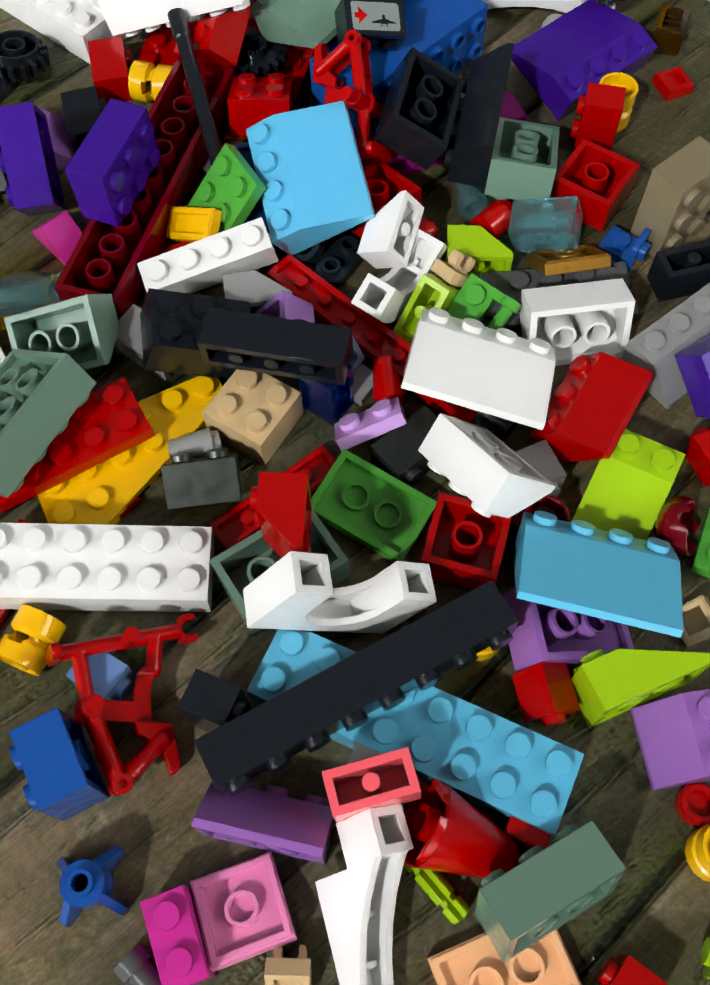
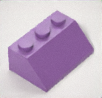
(268, 821)

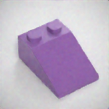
(560, 634)

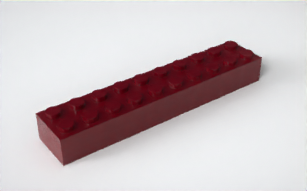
(109, 254)

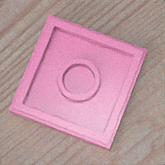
(242, 911)

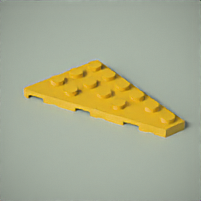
(109, 487)

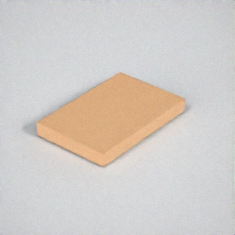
(480, 964)

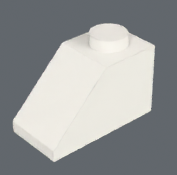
(391, 234)

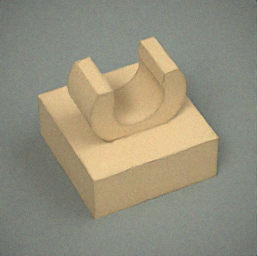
(455, 269)
(288, 970)

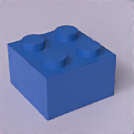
(57, 765)

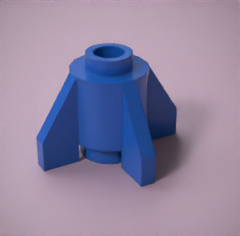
(98, 889)

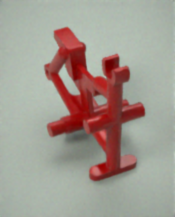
(359, 98)
(94, 710)

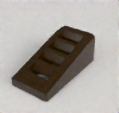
(670, 30)

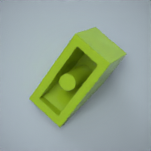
(480, 245)
(428, 294)

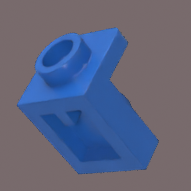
(625, 246)

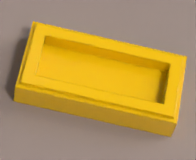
(192, 223)

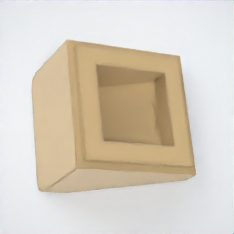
(696, 620)

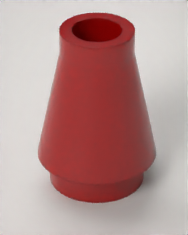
(386, 380)

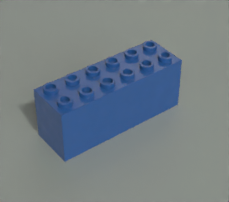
(440, 29)

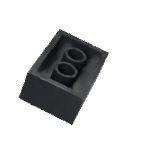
(419, 109)
(172, 328)

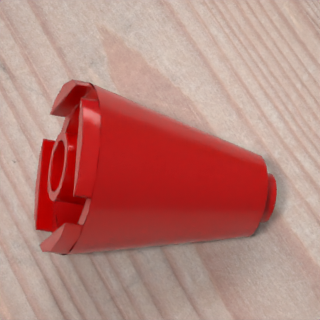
(455, 835)

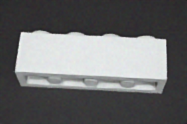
(206, 260)

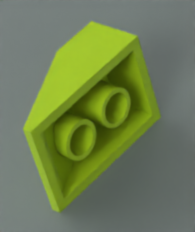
(630, 486)
(630, 677)

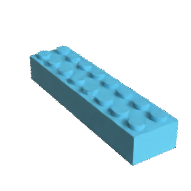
(449, 739)

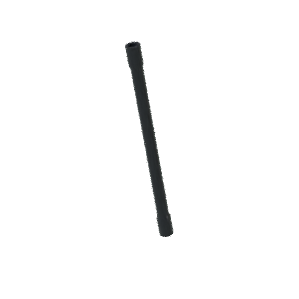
(183, 36)

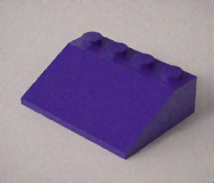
(579, 51)

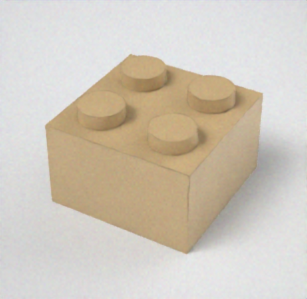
(254, 413)

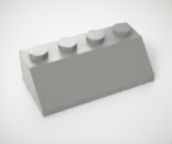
(659, 342)

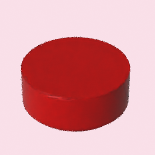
(693, 804)

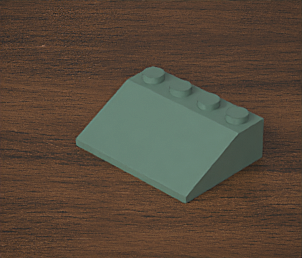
(296, 21)
(35, 404)

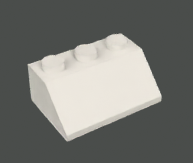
(579, 318)
(482, 468)

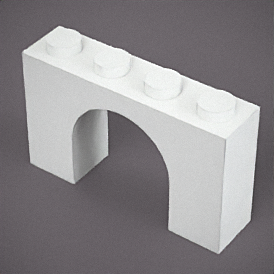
(300, 596)

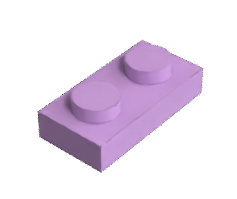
(373, 422)

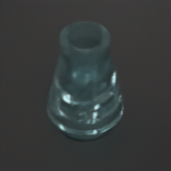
(469, 200)

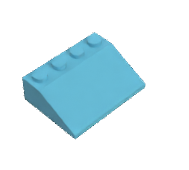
(309, 175)
(598, 573)

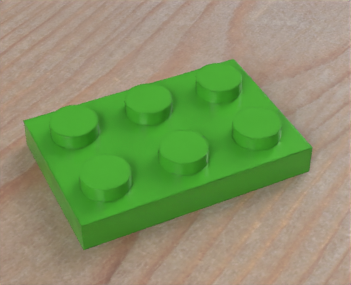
(229, 188)
(372, 506)

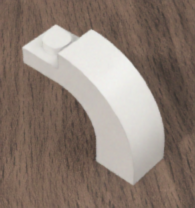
(389, 295)

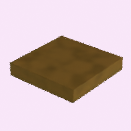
(567, 261)

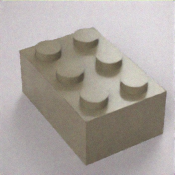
(676, 197)

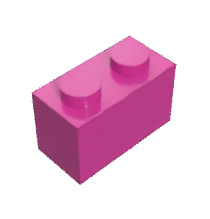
(176, 937)

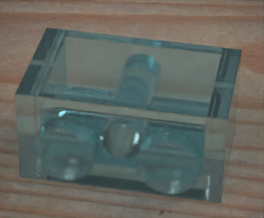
(546, 224)

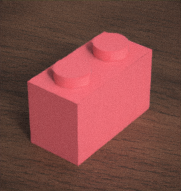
(371, 784)

